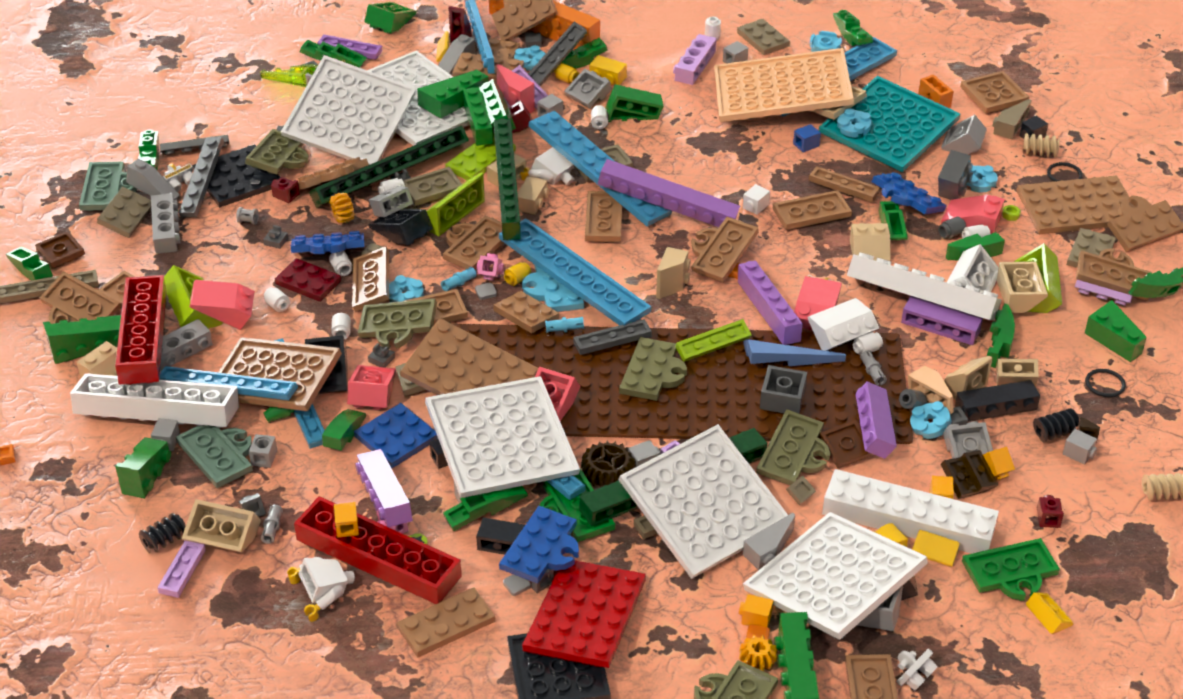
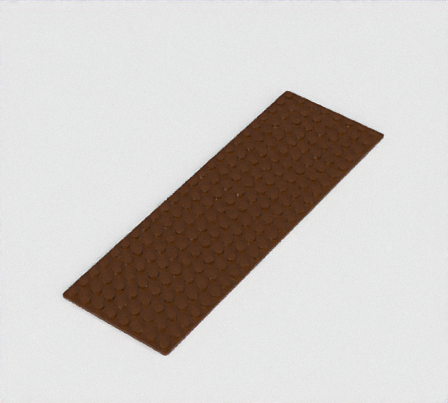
(718, 386)

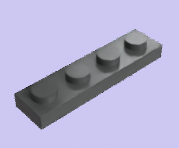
(187, 145)
(612, 337)

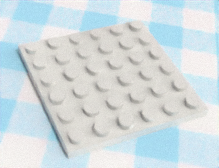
(348, 111)
(501, 436)
(702, 499)
(835, 574)

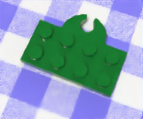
(559, 503)
(1011, 568)

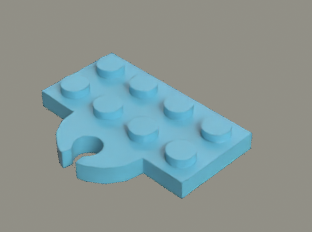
(551, 292)

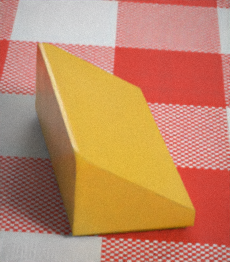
(442, 46)
(936, 547)
(1048, 612)

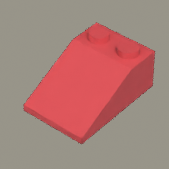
(515, 88)
(976, 210)
(815, 297)
(223, 301)
(370, 387)
(561, 389)

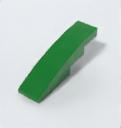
(339, 52)

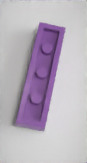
(366, 49)

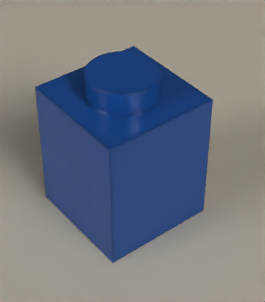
(806, 138)

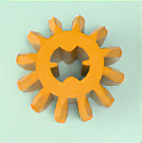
(342, 207)
(758, 653)

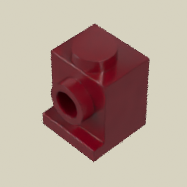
(285, 189)
(1050, 506)

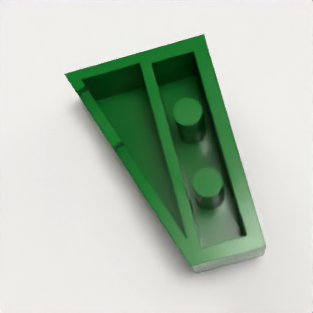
(633, 104)
(1116, 331)
(142, 467)

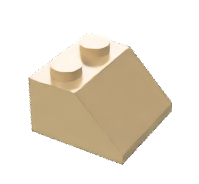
(871, 240)
(672, 272)
(99, 361)
(969, 376)

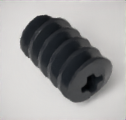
(1056, 425)
(162, 531)

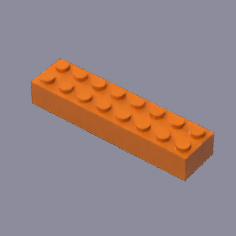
(556, 25)

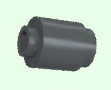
(951, 227)
(912, 398)

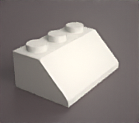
(975, 269)
(842, 323)

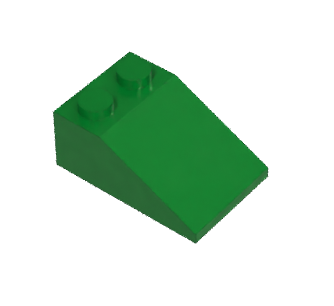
(388, 16)

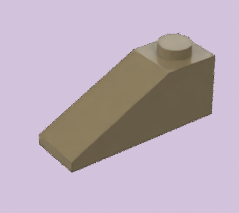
(1010, 120)

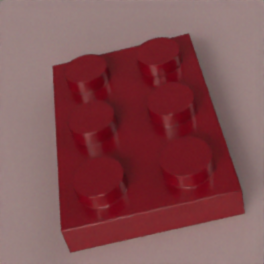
(308, 279)

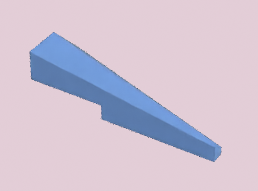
(770, 352)

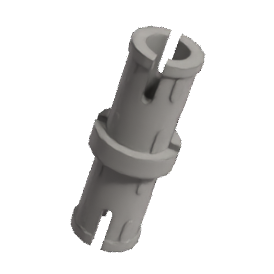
(873, 368)
(271, 524)

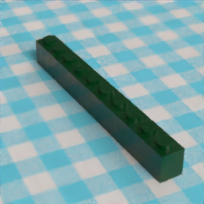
(388, 166)
(507, 180)
(614, 500)

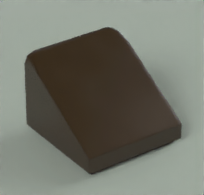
(1088, 427)

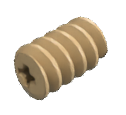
(1046, 145)
(1164, 485)

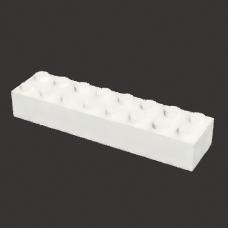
(923, 287)
(164, 399)
(910, 510)

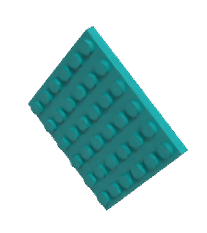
(900, 124)

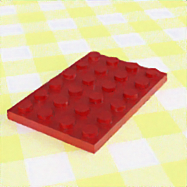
(585, 613)

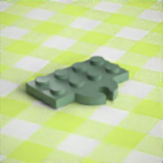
(102, 184)
(218, 452)

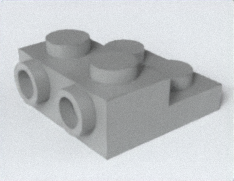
(588, 88)
(967, 438)

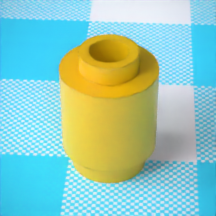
(566, 73)
(517, 273)

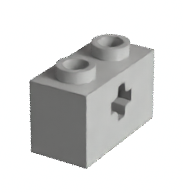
(391, 201)

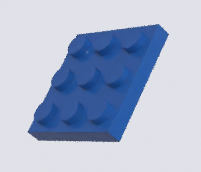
(397, 434)

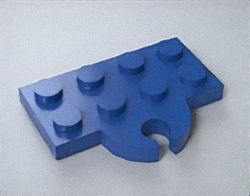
(906, 194)
(320, 244)
(542, 546)

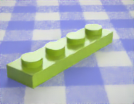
(713, 340)

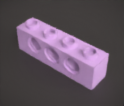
(695, 59)

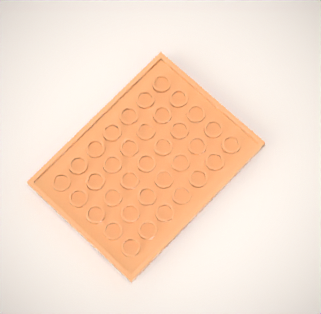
(783, 85)

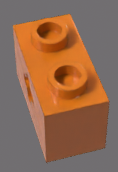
(936, 90)

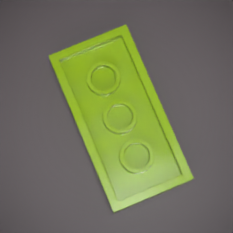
(474, 160)

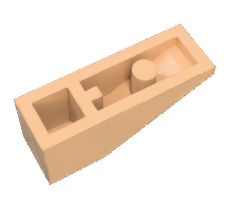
(932, 386)

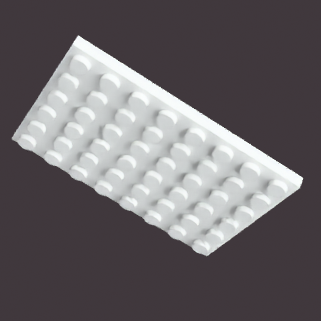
(417, 122)

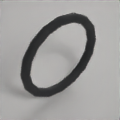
(1063, 164)
(1101, 393)

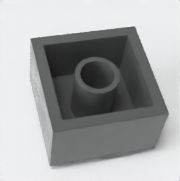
(955, 175)
(783, 390)

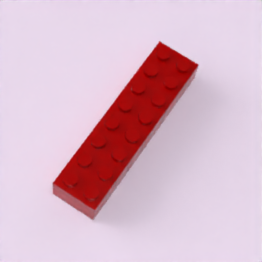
(141, 330)
(381, 552)

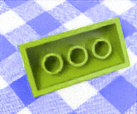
(457, 204)
(1048, 267)
(179, 291)

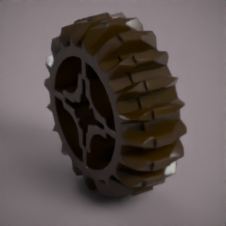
(606, 462)

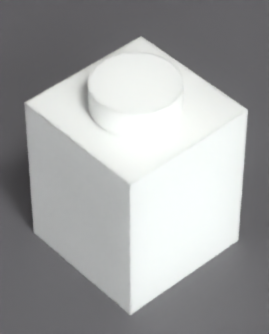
(756, 199)

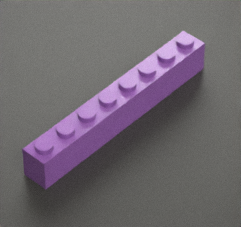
(666, 193)

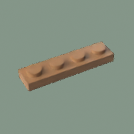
(844, 184)

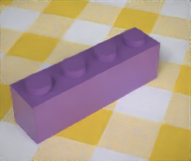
(941, 320)
(875, 420)

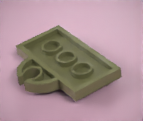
(277, 152)
(397, 320)
(652, 369)
(794, 449)
(740, 683)

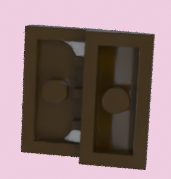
(969, 474)

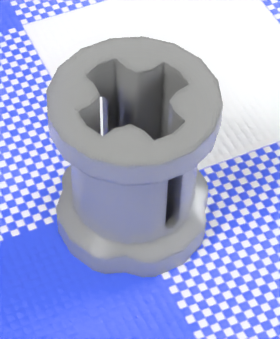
(245, 215)

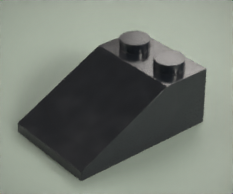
(403, 225)
(338, 378)

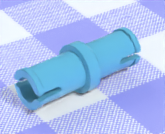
(458, 279)
(564, 324)

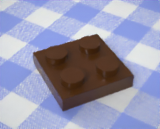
(60, 249)
(845, 443)

